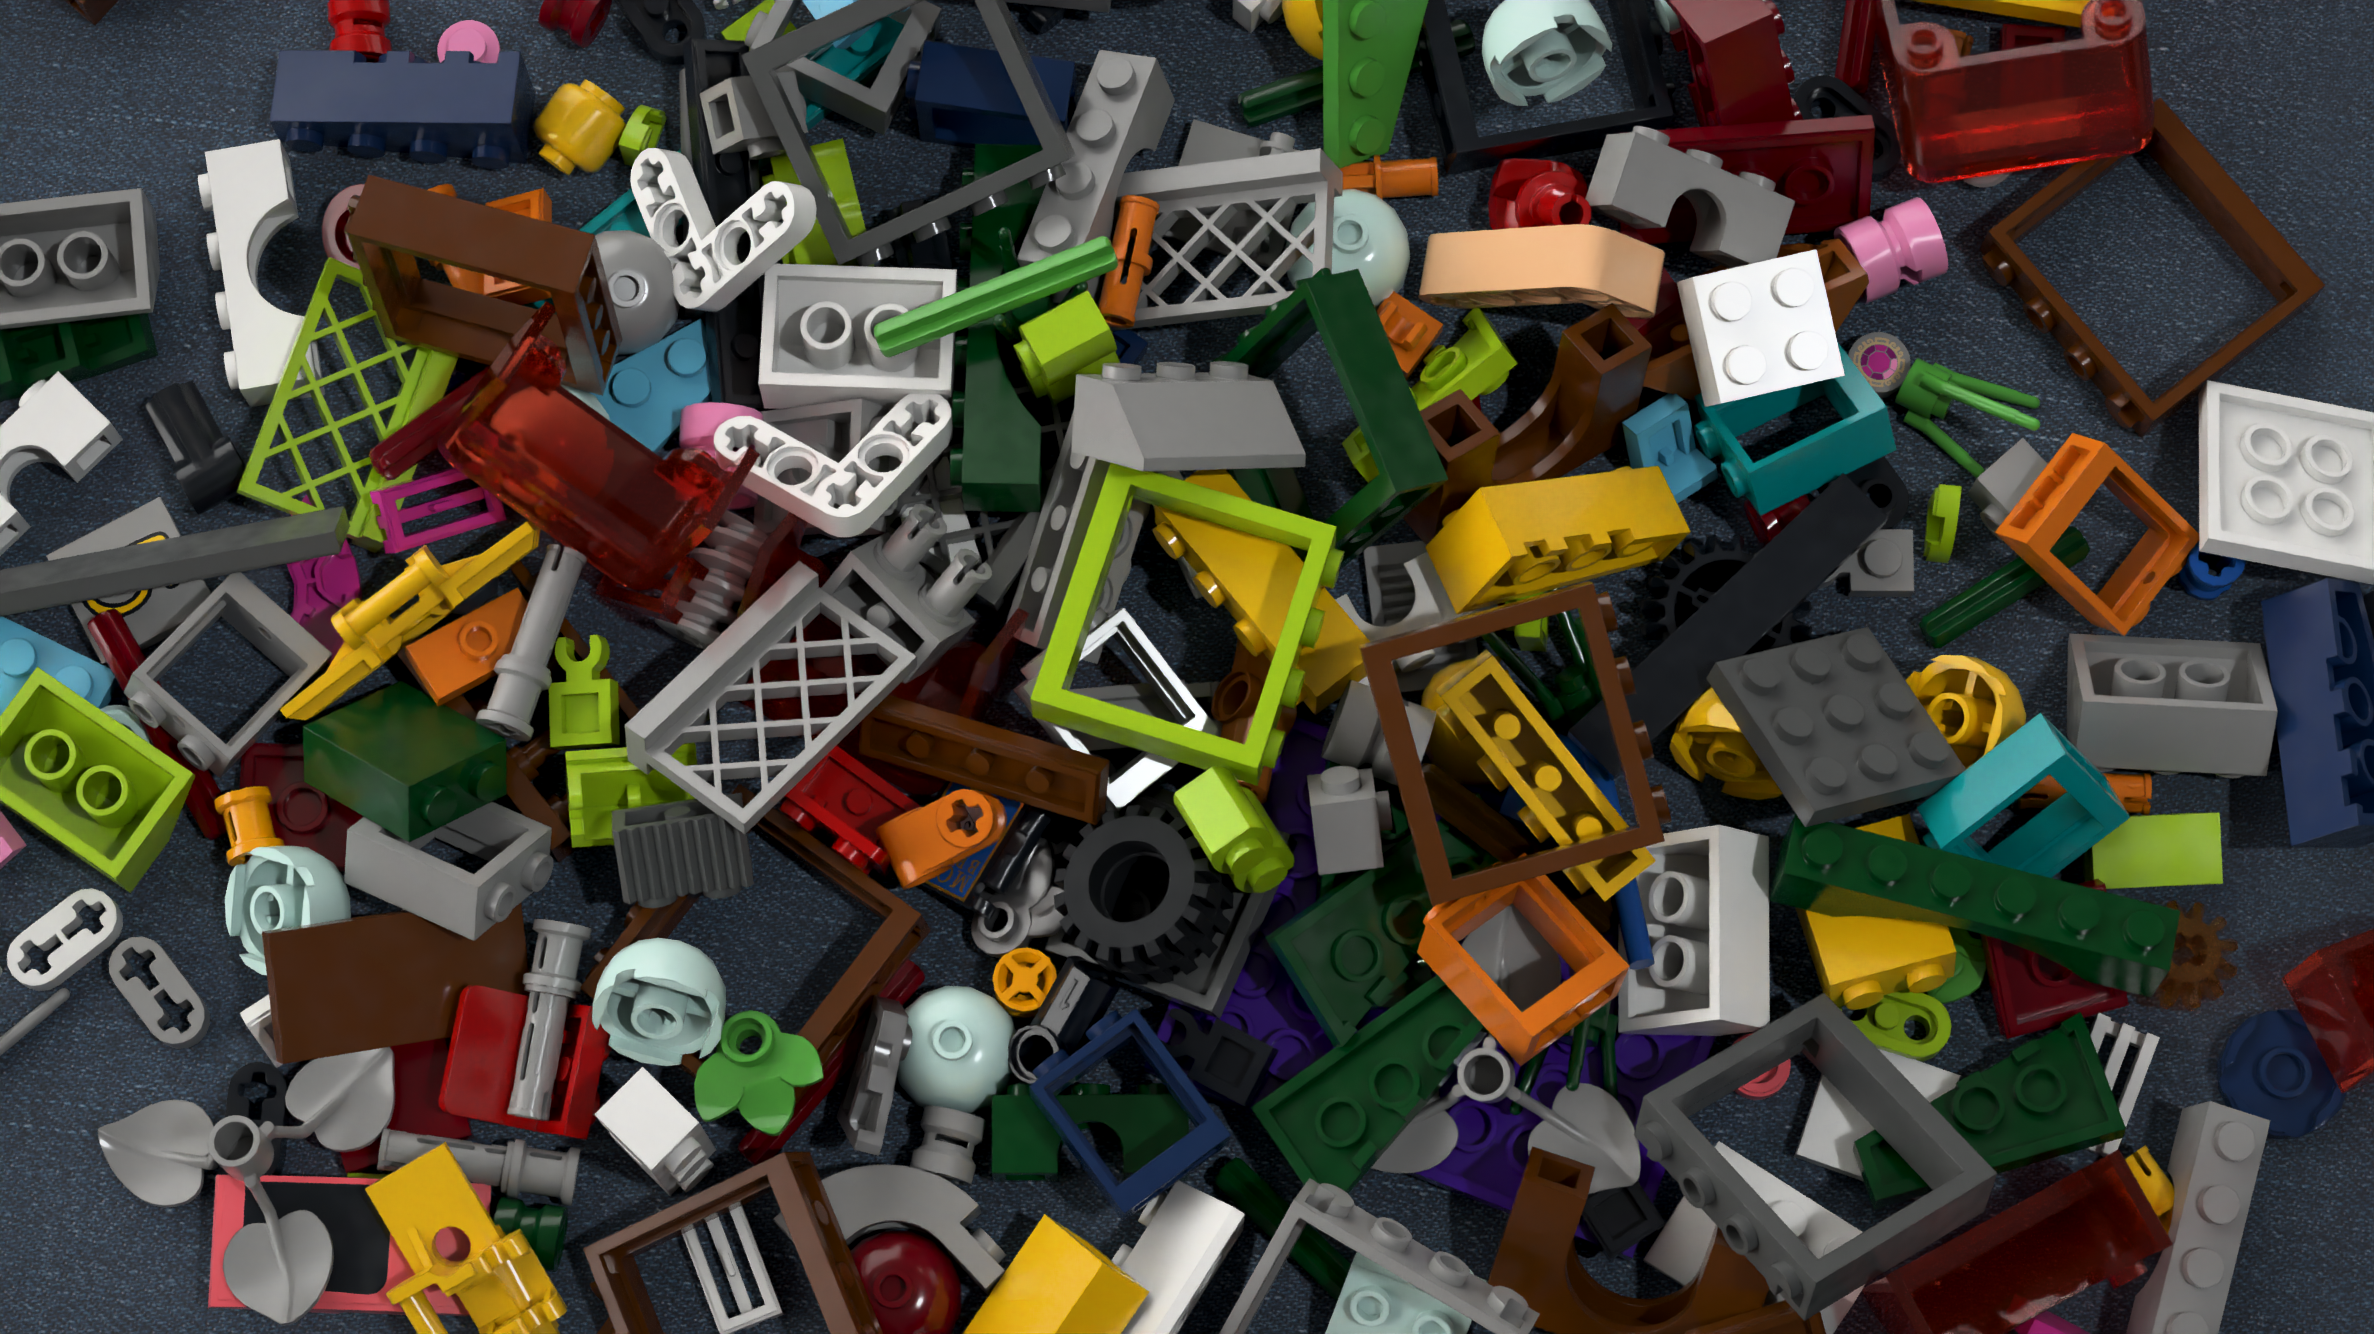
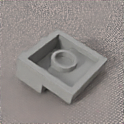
(834, 432)

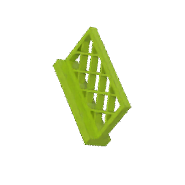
(421, 387)

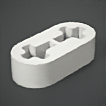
(56, 927)

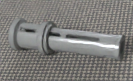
(525, 669)
(550, 988)
(511, 1167)

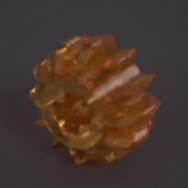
(2209, 966)

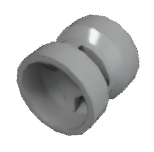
(944, 1158)

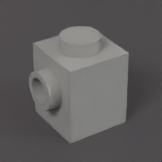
(740, 120)
(2005, 483)
(1348, 819)

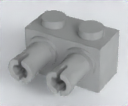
(901, 598)

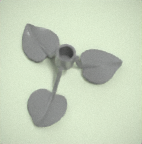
(1582, 1123)
(287, 1261)

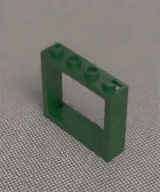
(1377, 394)

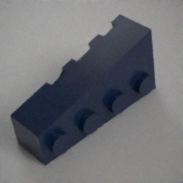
(405, 105)
(2325, 706)

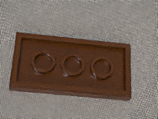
(380, 980)

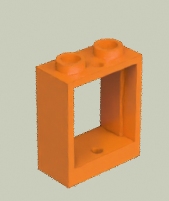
(2056, 501)
(1560, 923)

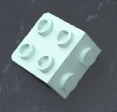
(1386, 1304)

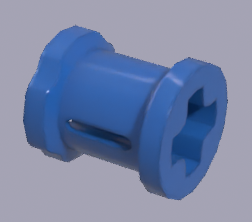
(2202, 585)

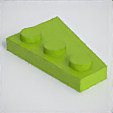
(1473, 364)

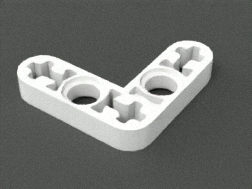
(714, 247)
(835, 481)

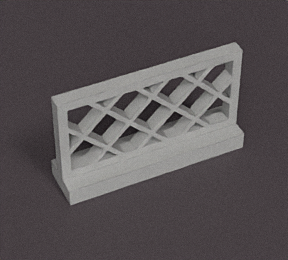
(1224, 190)
(721, 677)

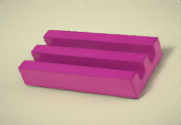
(392, 518)

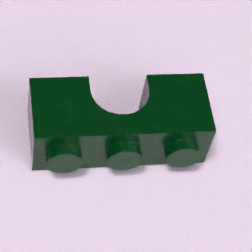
(1029, 1147)

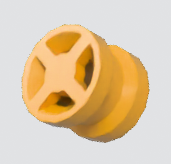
(1019, 973)

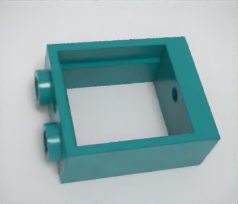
(1809, 463)
(2003, 775)

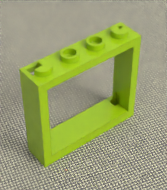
(1284, 682)

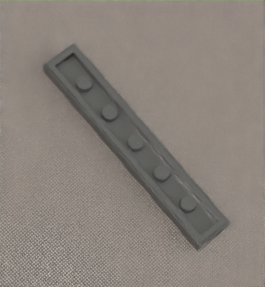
(173, 560)

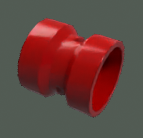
(360, 26)

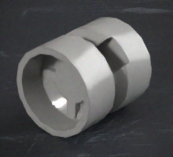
(1357, 735)

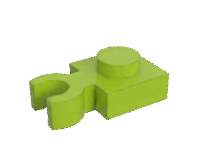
(583, 707)

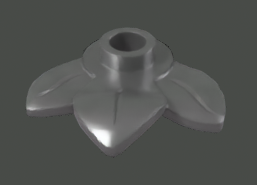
(1026, 903)

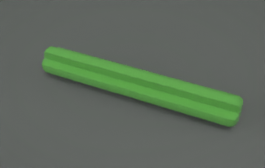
(995, 296)

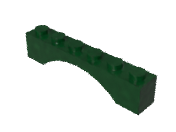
(1000, 438)
(2079, 927)

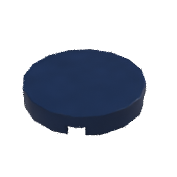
(2278, 1075)

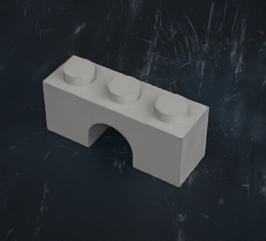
(1735, 215)

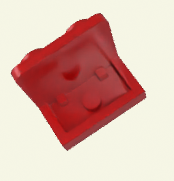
(847, 806)
(485, 1058)

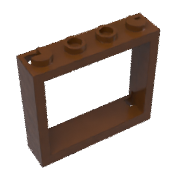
(2223, 207)
(402, 221)
(1614, 683)
(866, 976)
(809, 1221)

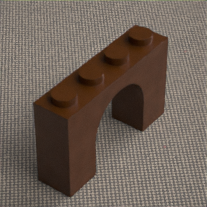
(1574, 420)
(1543, 1266)

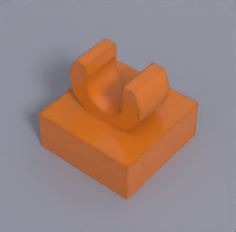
(1408, 331)

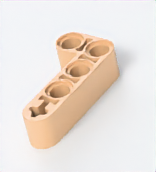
(1542, 269)

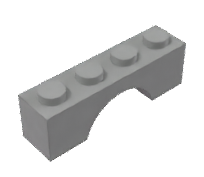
(1115, 118)
(2213, 1183)

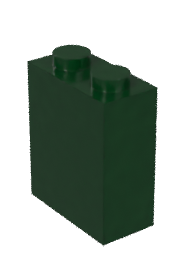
(405, 761)

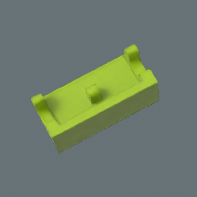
(608, 782)
(2158, 852)

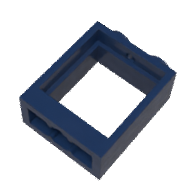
(969, 98)
(1170, 1166)

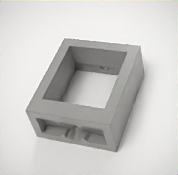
(866, 106)
(267, 629)
(1145, 767)
(443, 892)

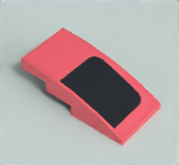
(364, 1250)

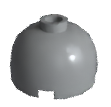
(639, 287)

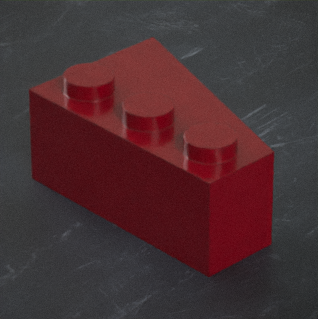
(1735, 61)

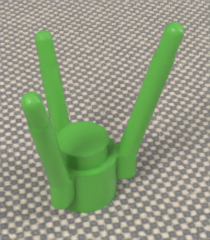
(1932, 391)

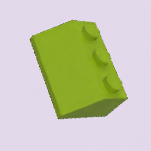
(88, 780)

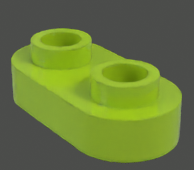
(1885, 1023)

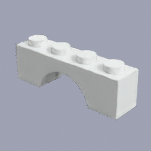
(251, 201)

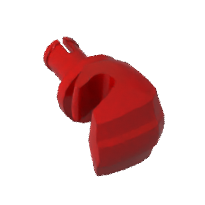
(1537, 195)

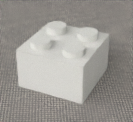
(1760, 328)

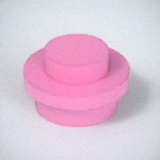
(471, 37)

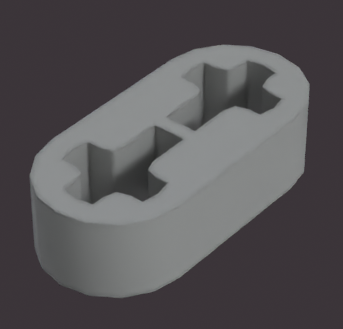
(147, 1001)

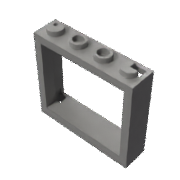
(1392, 1248)

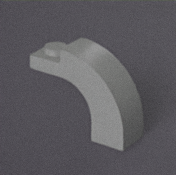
(914, 1200)

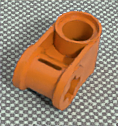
(932, 839)

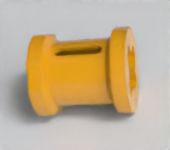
(247, 822)

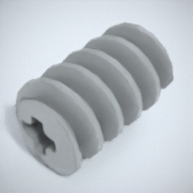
(730, 566)

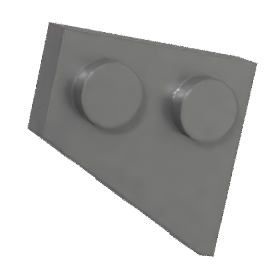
(873, 1075)

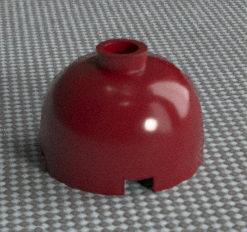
(909, 1283)

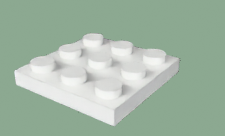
(2286, 481)

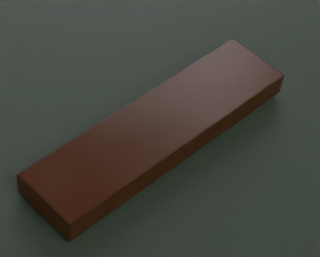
(986, 758)

